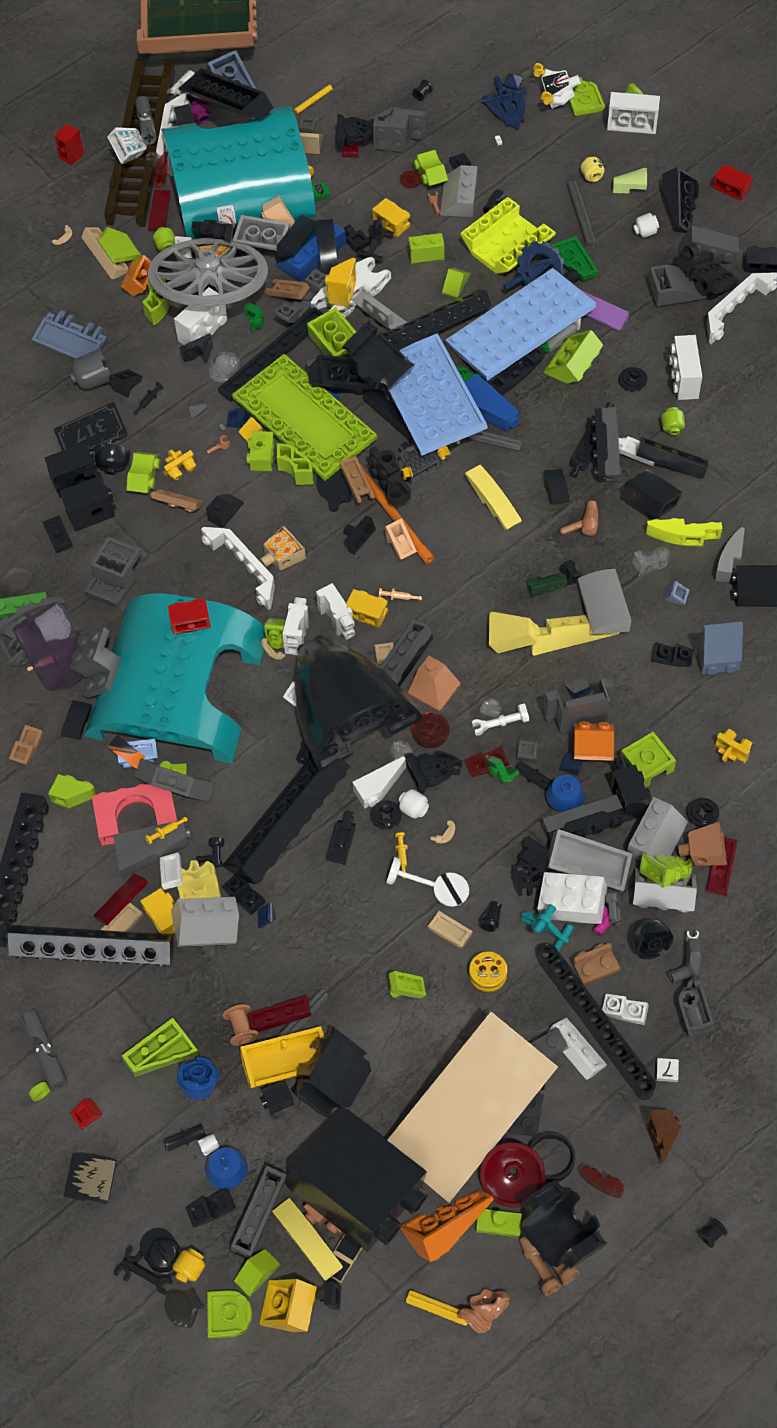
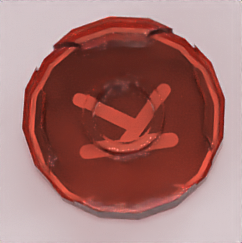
(431, 730)

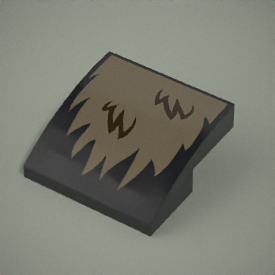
(90, 1178)

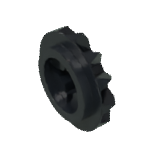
(634, 373)
(708, 806)
(386, 807)

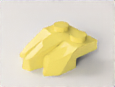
(199, 881)

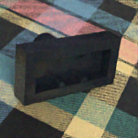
(358, 535)

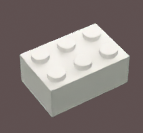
(633, 113)
(199, 320)
(686, 367)
(575, 897)

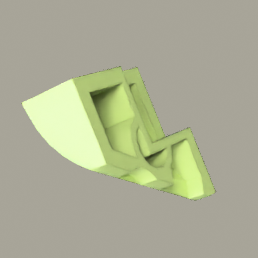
(631, 180)

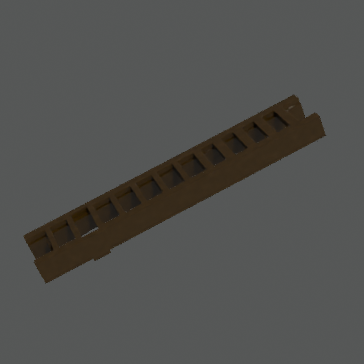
(150, 163)

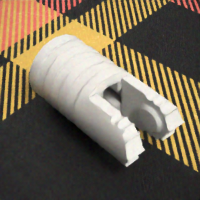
(174, 90)

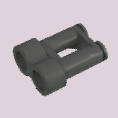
(614, 903)

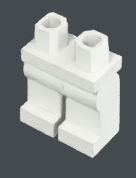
(341, 617)
(295, 625)

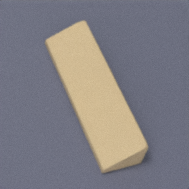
(91, 237)

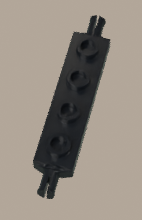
(584, 452)

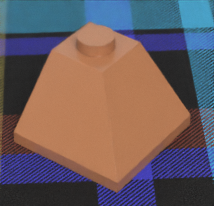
(433, 684)

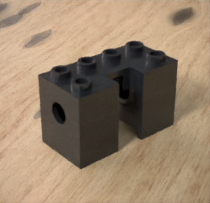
(80, 486)

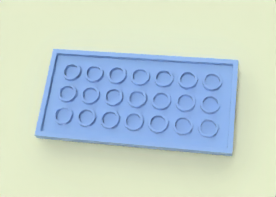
(520, 324)
(435, 398)

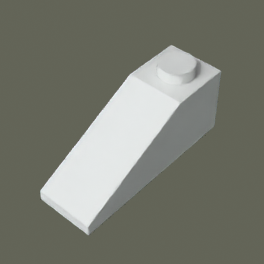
(375, 785)

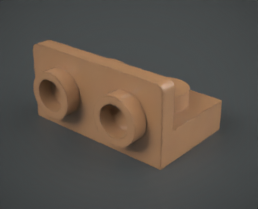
(595, 964)

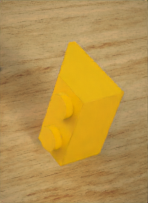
(341, 283)
(288, 1305)

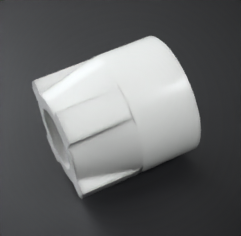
(208, 1144)

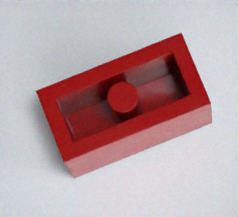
(69, 144)
(732, 182)
(189, 616)

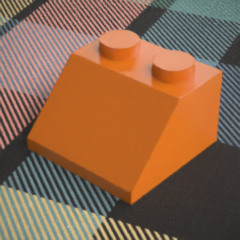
(593, 741)

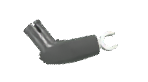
(693, 961)

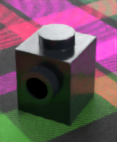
(276, 1097)

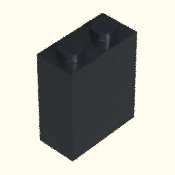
(652, 493)
(755, 585)

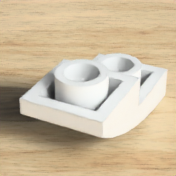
(625, 1010)

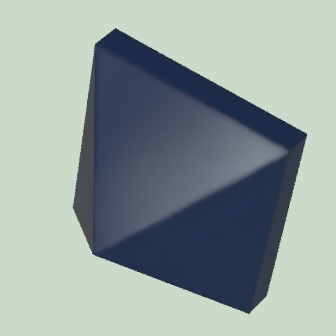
(513, 81)
(266, 915)

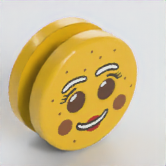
(488, 971)

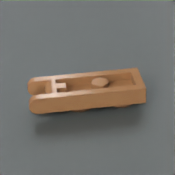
(288, 289)
(356, 478)
(175, 500)

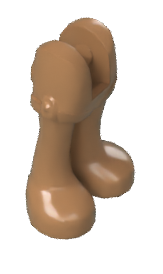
(550, 1283)

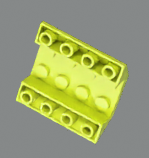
(501, 235)

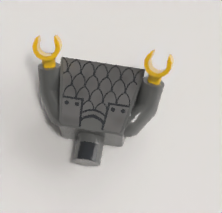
(419, 467)

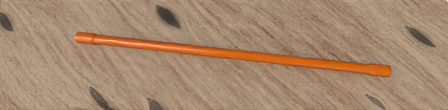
(421, 549)

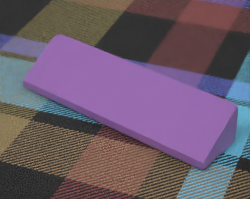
(608, 313)

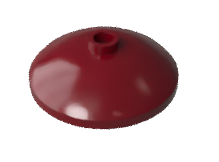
(510, 1188)

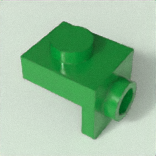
(255, 316)
(499, 771)

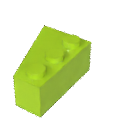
(160, 1049)

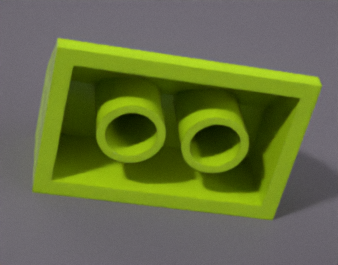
(331, 333)
(574, 357)

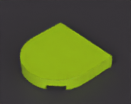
(227, 1314)

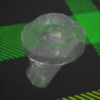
(491, 708)
(400, 748)

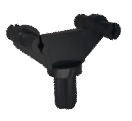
(376, 233)

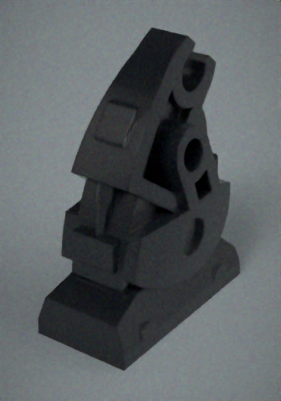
(352, 131)
(216, 229)
(431, 769)
(531, 866)

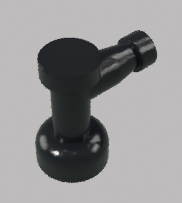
(215, 843)

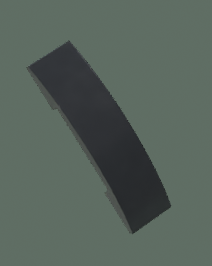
(327, 245)
(517, 371)

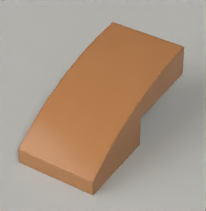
(27, 745)

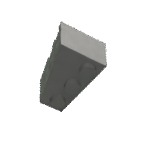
(721, 245)

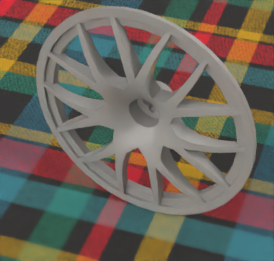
(207, 270)

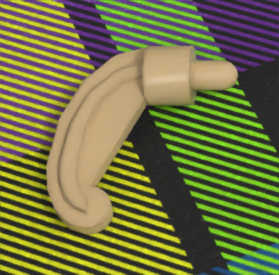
(68, 234)
(276, 655)
(447, 836)

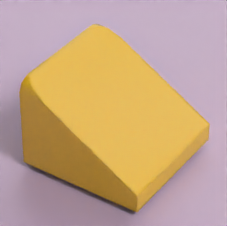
(248, 427)

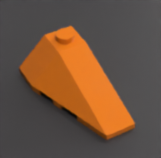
(439, 1231)

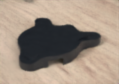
(334, 490)

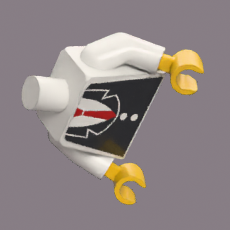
(557, 85)

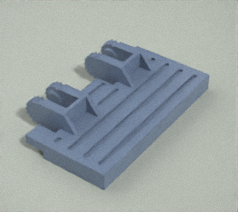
(68, 338)

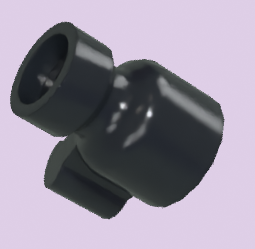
(496, 197)

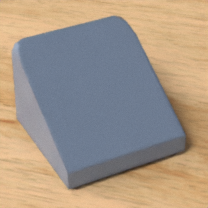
(676, 593)

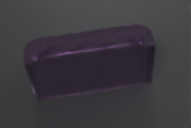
(49, 646)

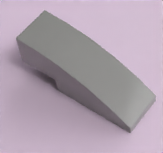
(730, 556)

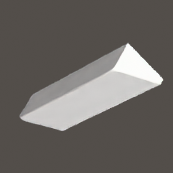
(579, 1050)

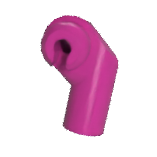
(599, 929)

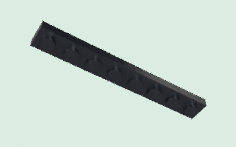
(272, 352)

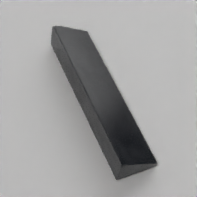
(296, 236)
(387, 411)
(672, 457)

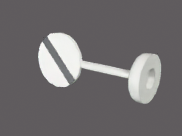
(448, 888)

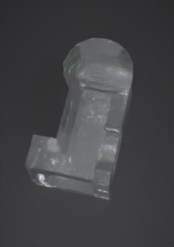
(651, 561)

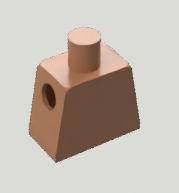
(705, 846)

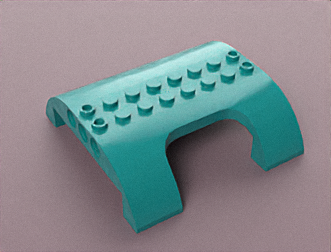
(239, 167)
(166, 676)

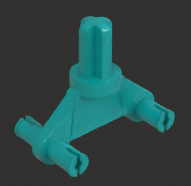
(542, 922)

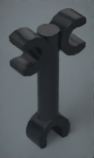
(129, 1265)

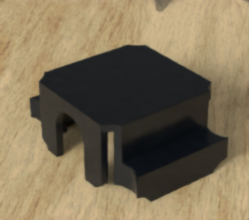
(376, 358)
(334, 1075)
(557, 1230)

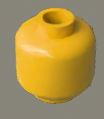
(188, 1265)

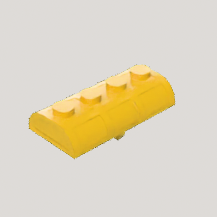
(279, 1057)

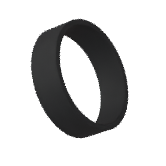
(563, 1139)

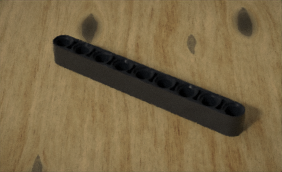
(597, 1030)

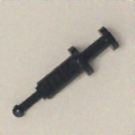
(151, 394)

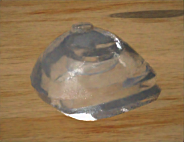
(223, 366)

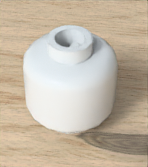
(646, 225)
(413, 804)

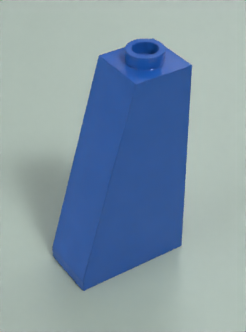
(492, 405)

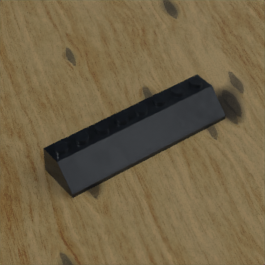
(227, 94)
(284, 820)

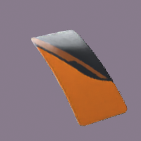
(126, 751)

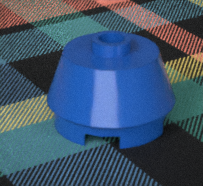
(565, 793)
(198, 1078)
(226, 1168)

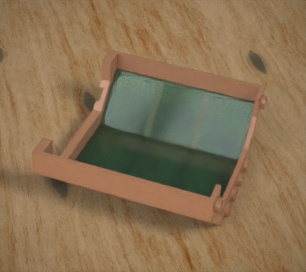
(196, 25)

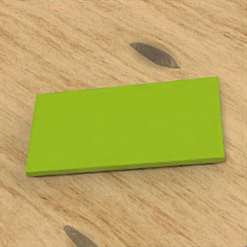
(304, 416)

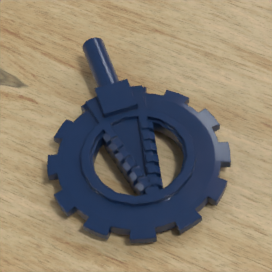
(529, 272)

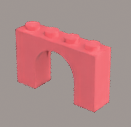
(110, 805)

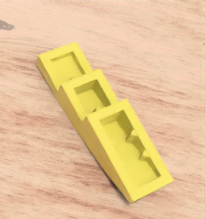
(493, 497)
(307, 1239)

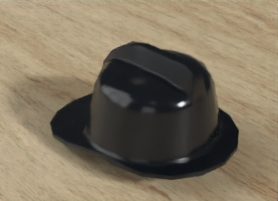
(160, 1251)

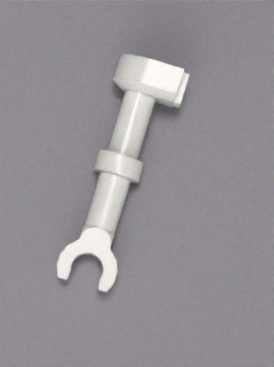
(502, 720)

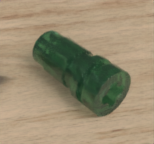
(547, 583)

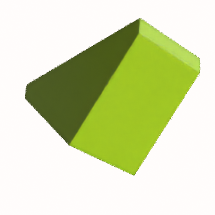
(455, 282)
(256, 1271)

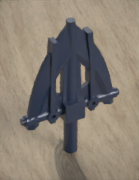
(504, 97)

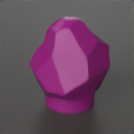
(200, 112)

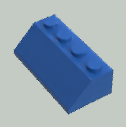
(308, 256)

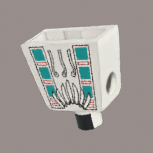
(127, 144)

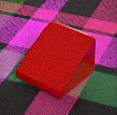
(86, 1113)

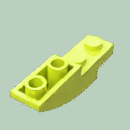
(678, 533)

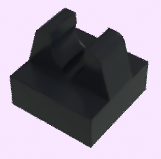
(330, 1295)

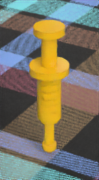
(164, 830)
(401, 848)

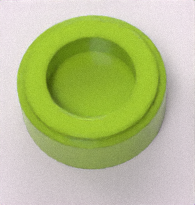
(39, 1091)

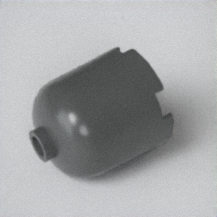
(90, 370)

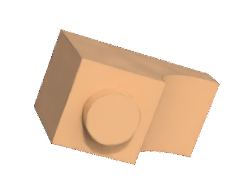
(277, 211)

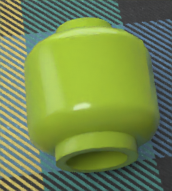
(164, 238)
(673, 421)

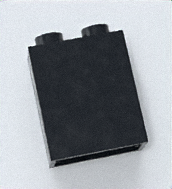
(358, 1181)

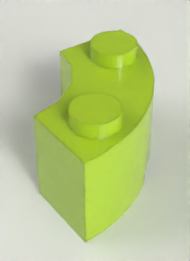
(430, 168)
(155, 305)
(294, 463)
(142, 472)

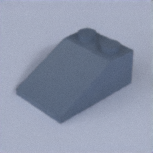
(231, 68)
(721, 648)

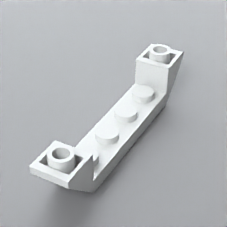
(167, 119)
(761, 281)
(218, 536)

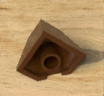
(663, 1131)

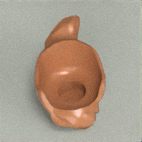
(484, 1309)

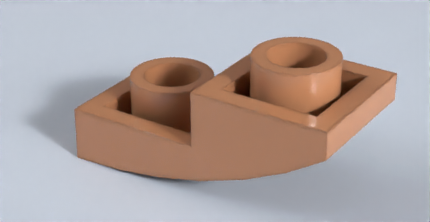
(314, 1217)

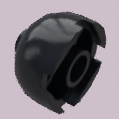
(111, 457)
(650, 938)

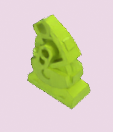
(665, 868)

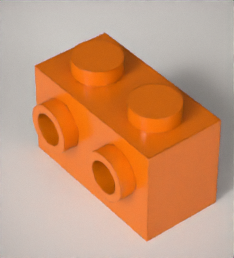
(137, 276)

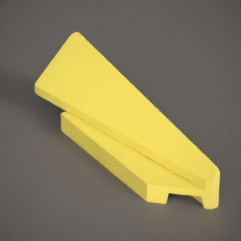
(565, 633)

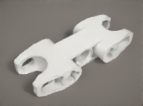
(366, 281)

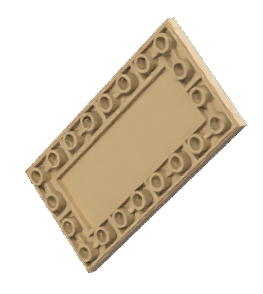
(472, 1105)

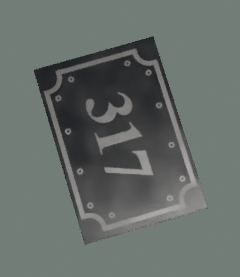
(92, 428)

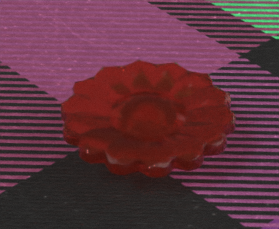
(410, 179)

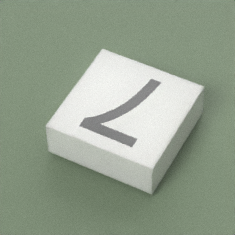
(667, 1070)

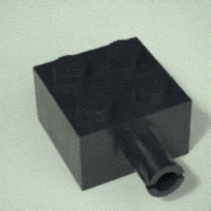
(630, 789)

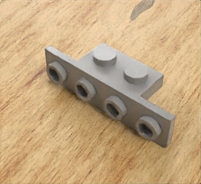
(378, 311)

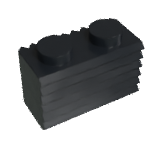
(761, 260)

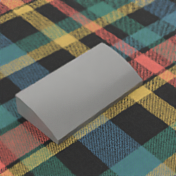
(604, 602)
(590, 858)

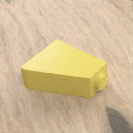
(511, 632)

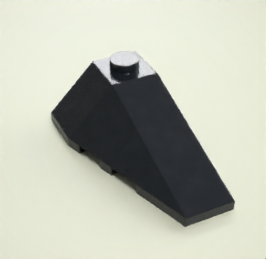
(680, 192)

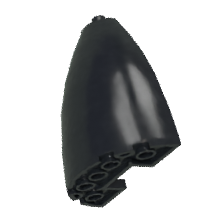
(343, 699)

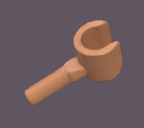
(434, 200)
(222, 444)

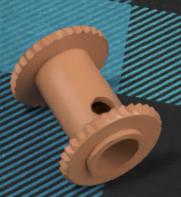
(240, 1024)

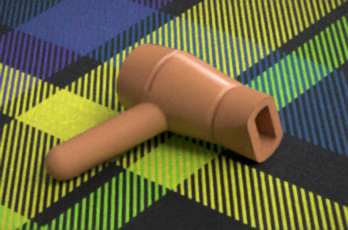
(588, 524)

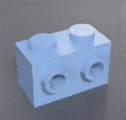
(145, 747)

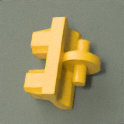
(185, 460)
(732, 749)

